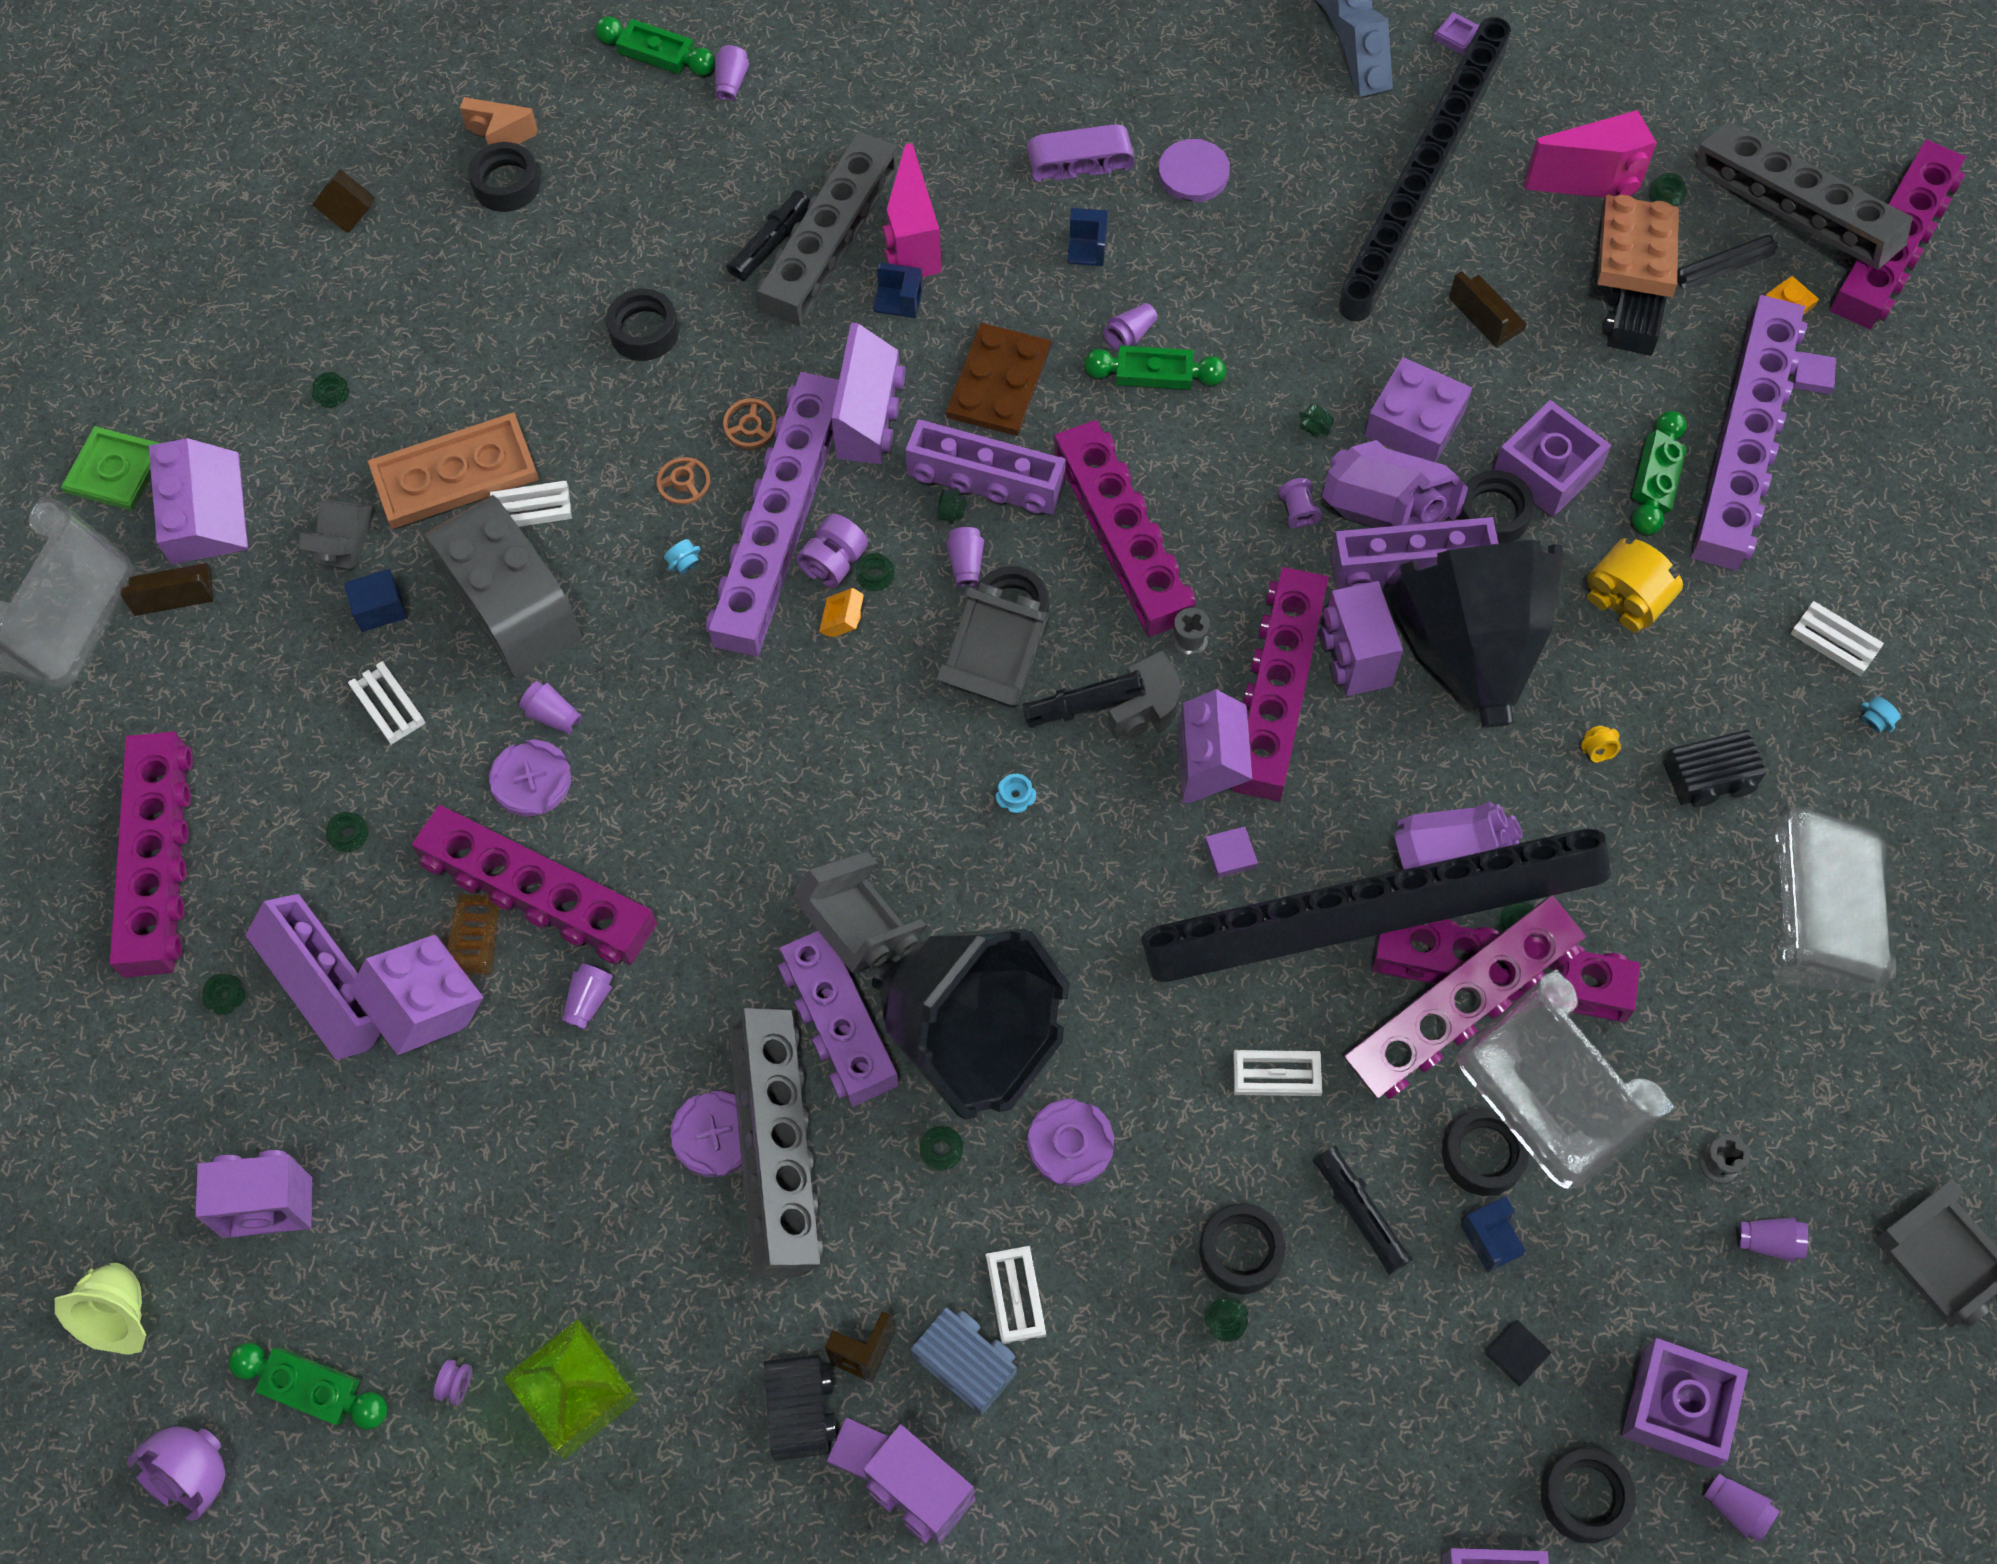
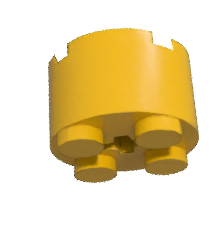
(1634, 584)

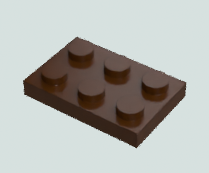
(999, 379)

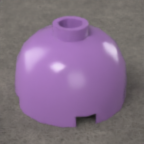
(181, 1463)

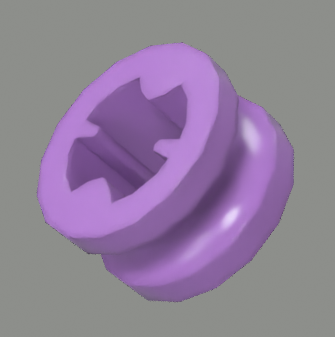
(453, 1382)

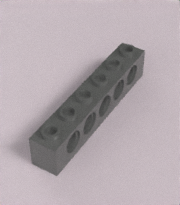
(1804, 195)
(827, 228)
(771, 1247)

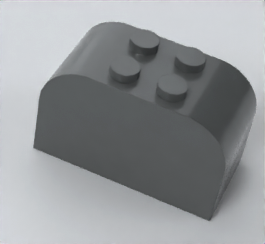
(503, 585)

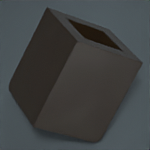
(343, 201)

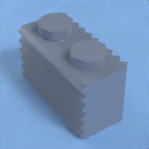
(965, 1360)

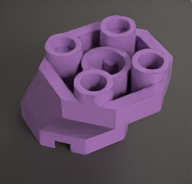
(1391, 487)
(1454, 834)

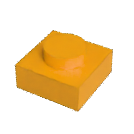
(1795, 292)
(841, 613)

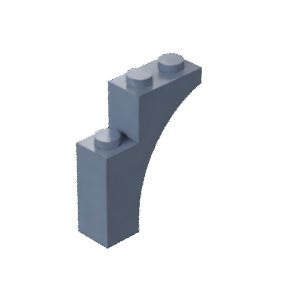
(1365, 43)

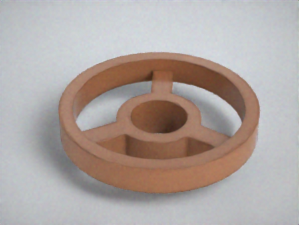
(752, 416)
(682, 486)

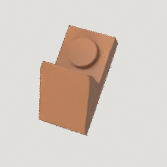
(498, 121)

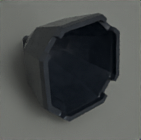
(1481, 619)
(975, 1014)

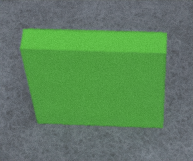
(110, 469)

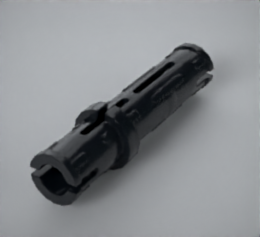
(794, 207)
(1068, 703)
(1362, 1210)

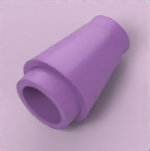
(730, 70)
(1129, 326)
(965, 555)
(549, 707)
(585, 995)
(1776, 1238)
(1742, 1507)

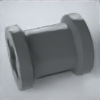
(1191, 631)
(1714, 1164)

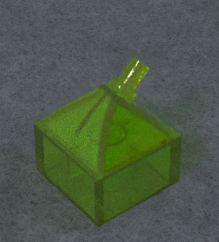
(570, 1389)

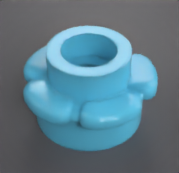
(682, 556)
(1880, 714)
(1019, 784)

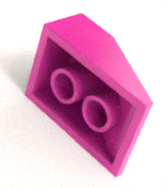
(1593, 158)
(912, 224)

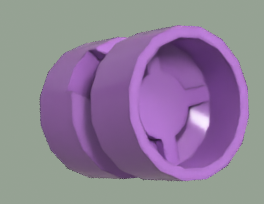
(833, 549)

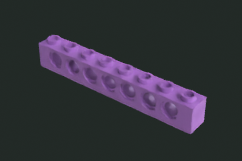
(1749, 434)
(747, 630)

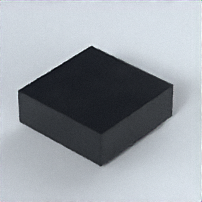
(1518, 1353)

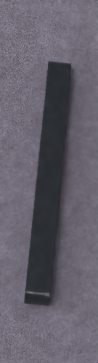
(1424, 170)
(1377, 905)

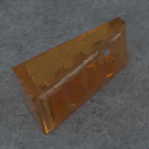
(469, 963)

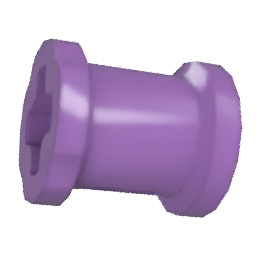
(1299, 503)

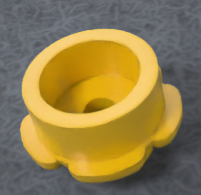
(1601, 738)

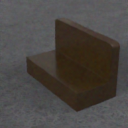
(1485, 309)
(168, 589)
(860, 1358)

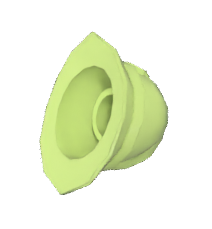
(105, 1310)

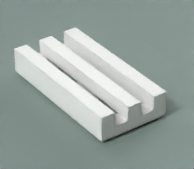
(531, 504)
(1831, 627)
(370, 679)
(1282, 1089)
(1022, 1333)

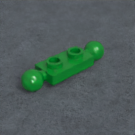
(655, 46)
(1155, 367)
(1659, 473)
(307, 1386)

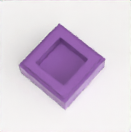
(1456, 33)
(1815, 373)
(1231, 852)
(855, 1447)

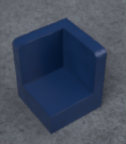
(1087, 236)
(898, 290)
(375, 600)
(1493, 1234)

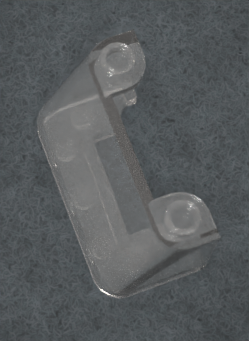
(63, 599)
(1831, 903)
(1558, 1086)

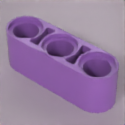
(1079, 152)

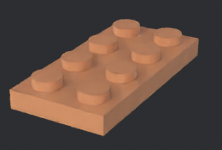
(1639, 245)
(452, 470)

